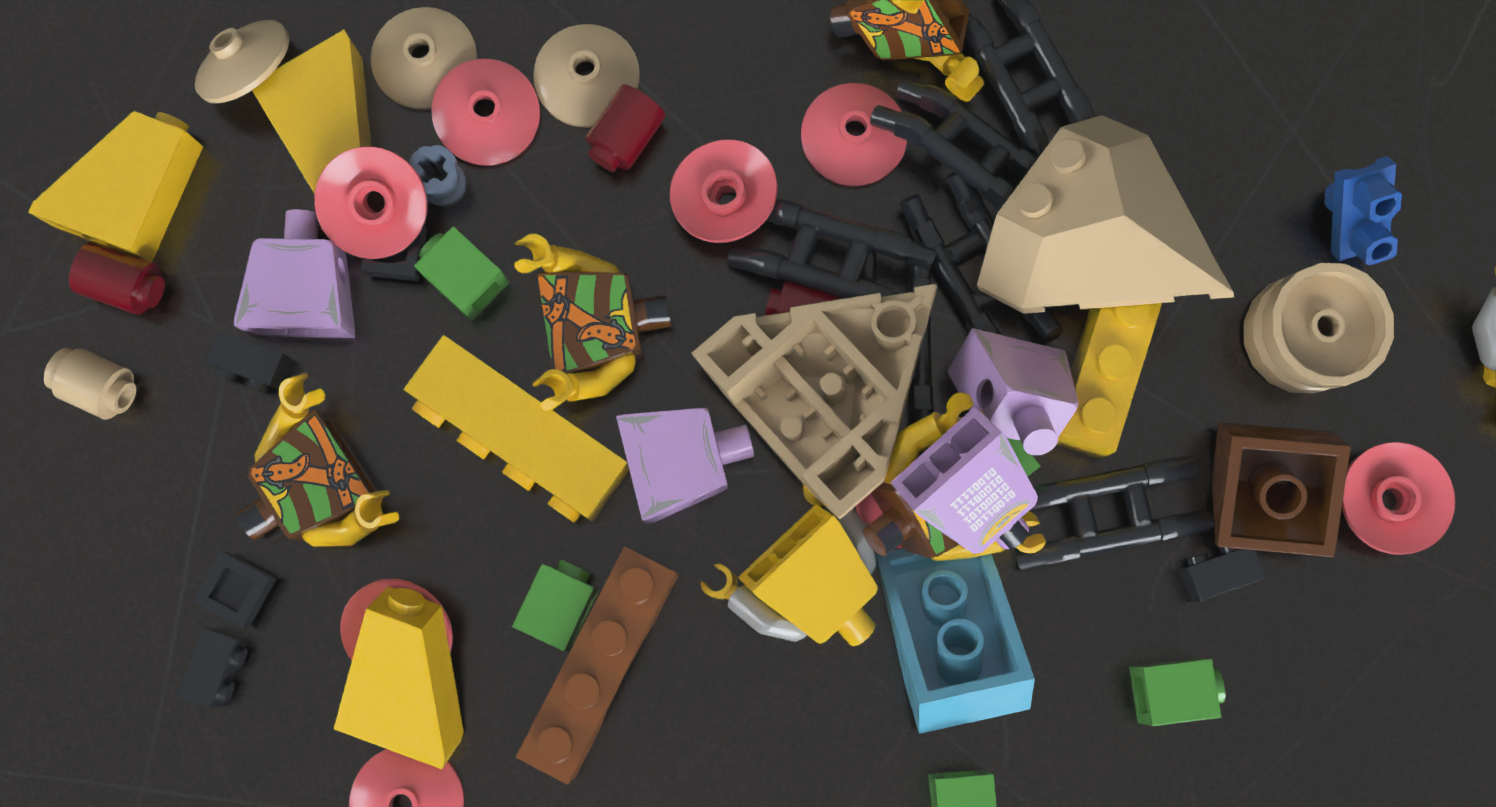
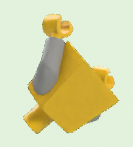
(808, 580)

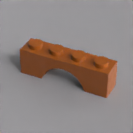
(596, 666)

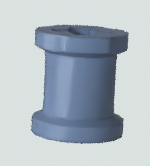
(442, 161)

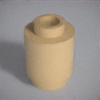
(90, 382)

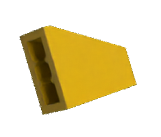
(319, 104)
(124, 185)
(403, 680)

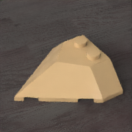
(1097, 228)
(825, 385)

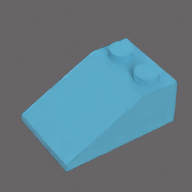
(954, 639)

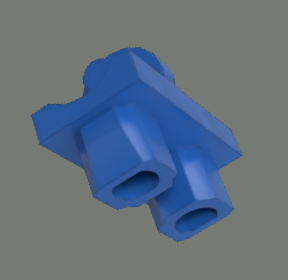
(1363, 211)

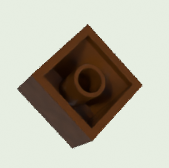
(1278, 488)

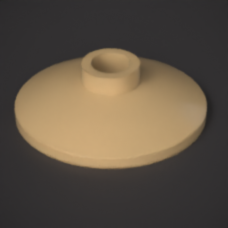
(241, 60)
(414, 80)
(580, 98)

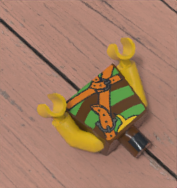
(914, 30)
(588, 320)
(310, 478)
(900, 522)

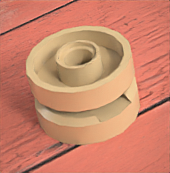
(1319, 328)

